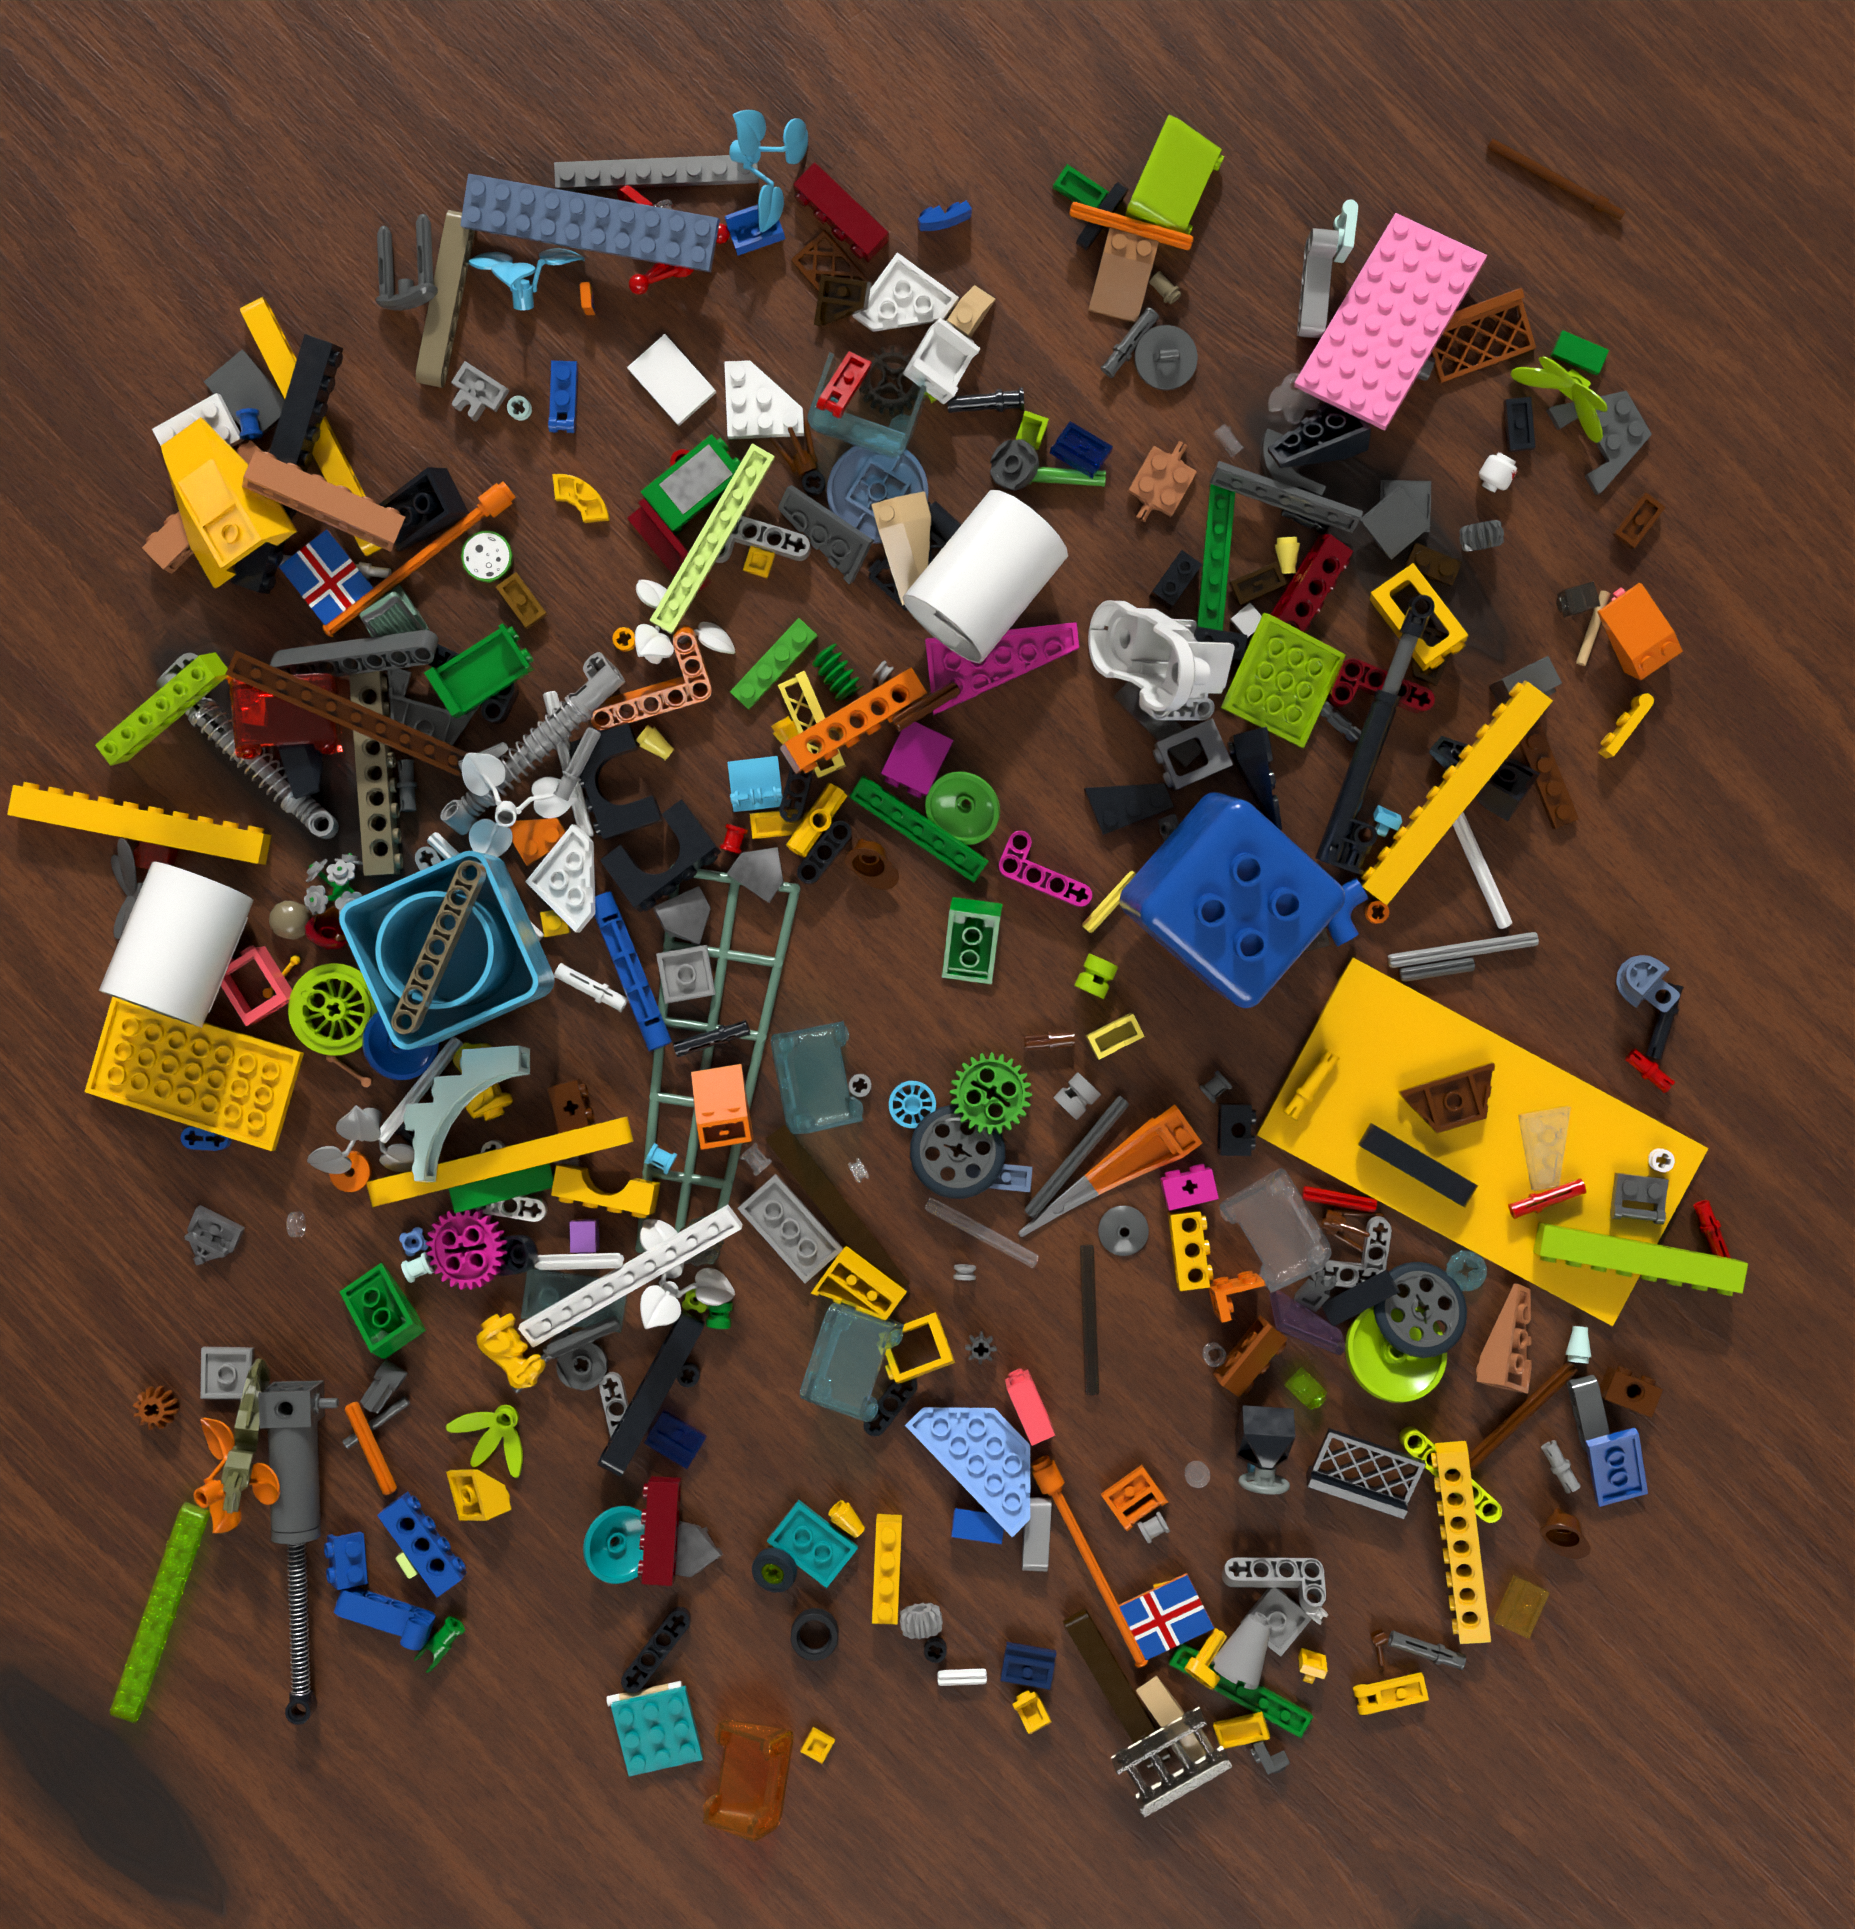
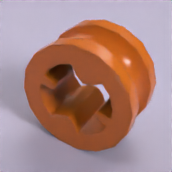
(1384, 912)

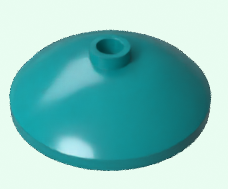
(616, 1561)

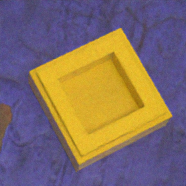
(759, 562)
(817, 1745)

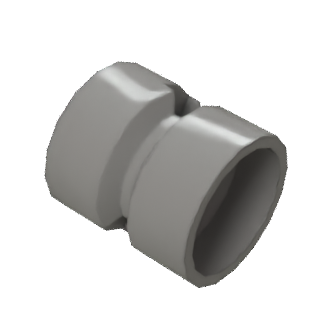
(1077, 1096)

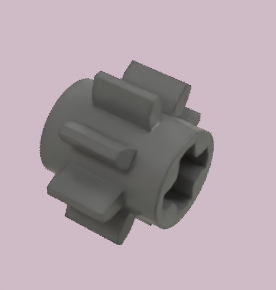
(975, 1343)

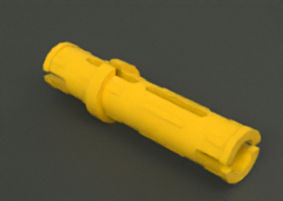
(1311, 1085)

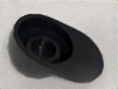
(520, 1256)

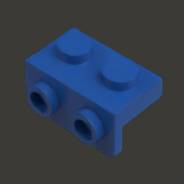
(745, 231)
(346, 1560)

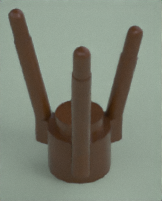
(802, 461)
(1335, 1222)

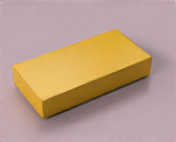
(772, 824)
(1241, 1730)

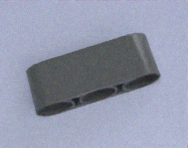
(1587, 1408)

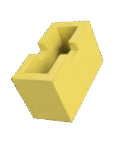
(1115, 1036)

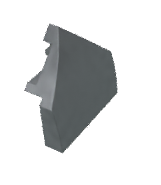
(759, 872)
(684, 915)
(212, 1235)
(694, 1549)

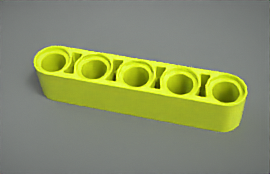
(1424, 1447)

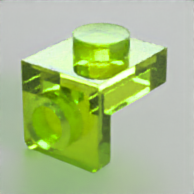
(1306, 1389)

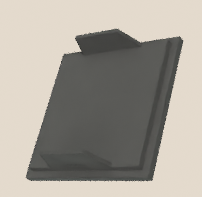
(1417, 491)

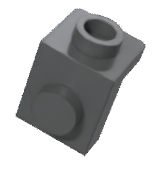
(1272, 1764)

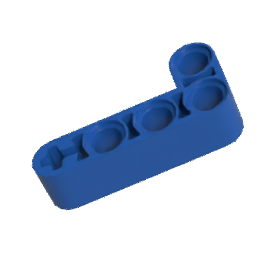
(386, 1614)

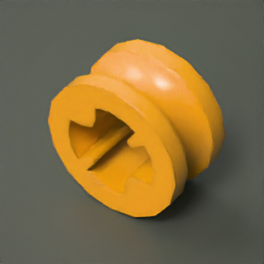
(617, 636)

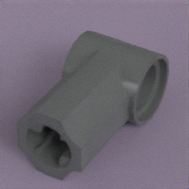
(387, 1380)

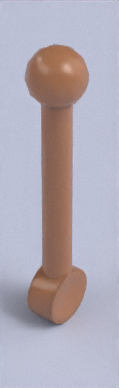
(365, 1081)

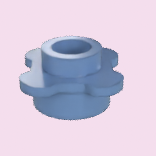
(409, 1247)

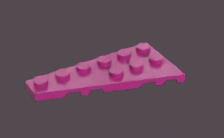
(1013, 656)

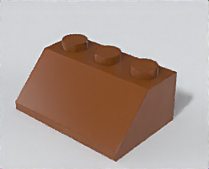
(1250, 1357)

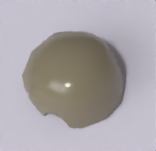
(289, 919)

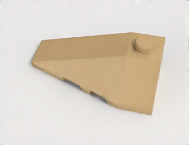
(905, 535)

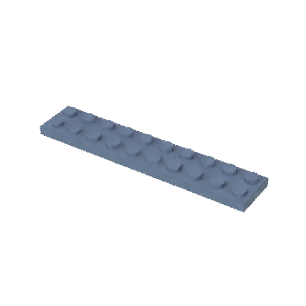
(590, 222)

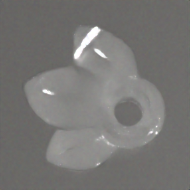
(1291, 402)

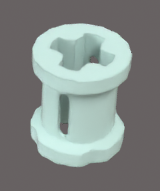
(417, 1267)

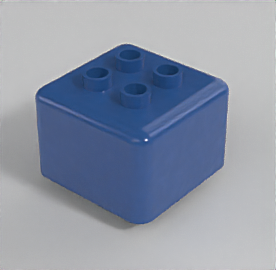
(1232, 898)

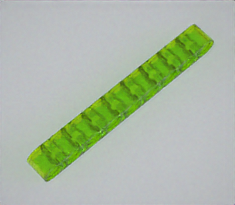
(160, 1612)

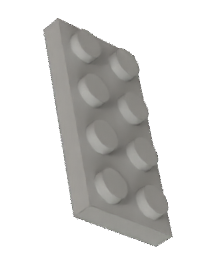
(790, 1228)

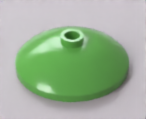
(965, 822)

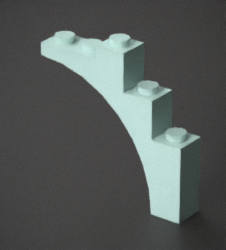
(451, 1094)

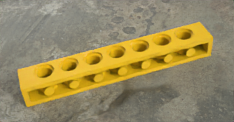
(1474, 1627)

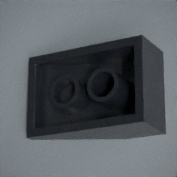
(428, 504)

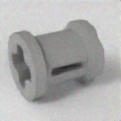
(1153, 1527)

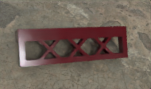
(660, 538)

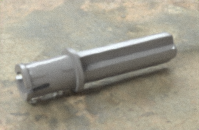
(577, 764)

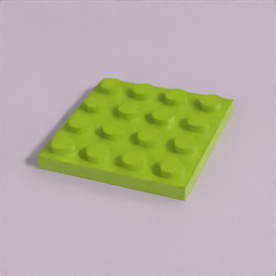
(1283, 680)

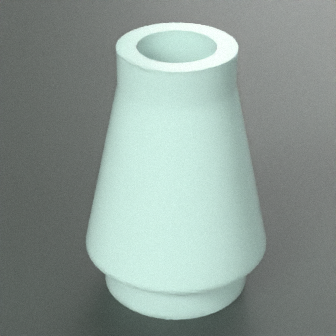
(1579, 1347)

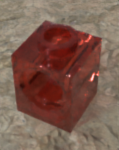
(147, 852)

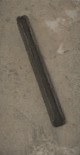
(1089, 1319)

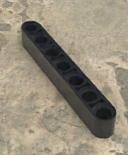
(651, 1393)

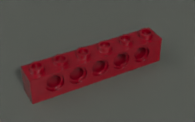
(1311, 570)

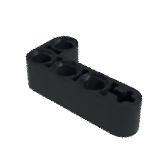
(505, 702)

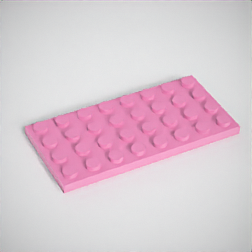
(1390, 321)

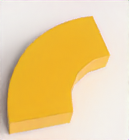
(582, 496)

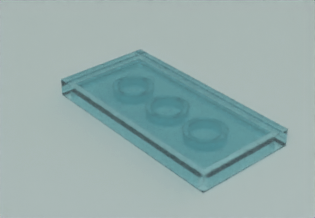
(548, 1287)

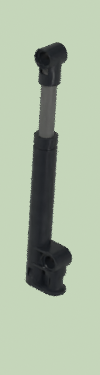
(1340, 838)

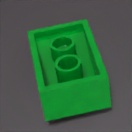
(971, 940)
(382, 1312)

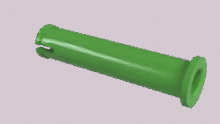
(1068, 476)

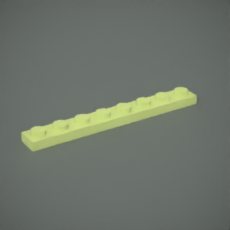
(712, 539)

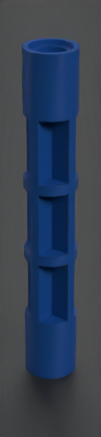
(630, 972)

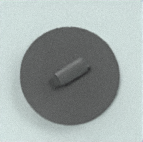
(1165, 357)

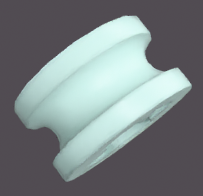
(526, 404)

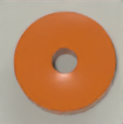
(362, 1174)

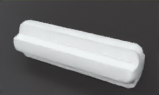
(962, 1677)

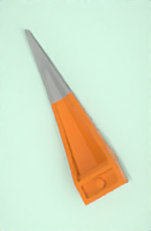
(1149, 1148)

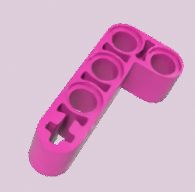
(1046, 875)

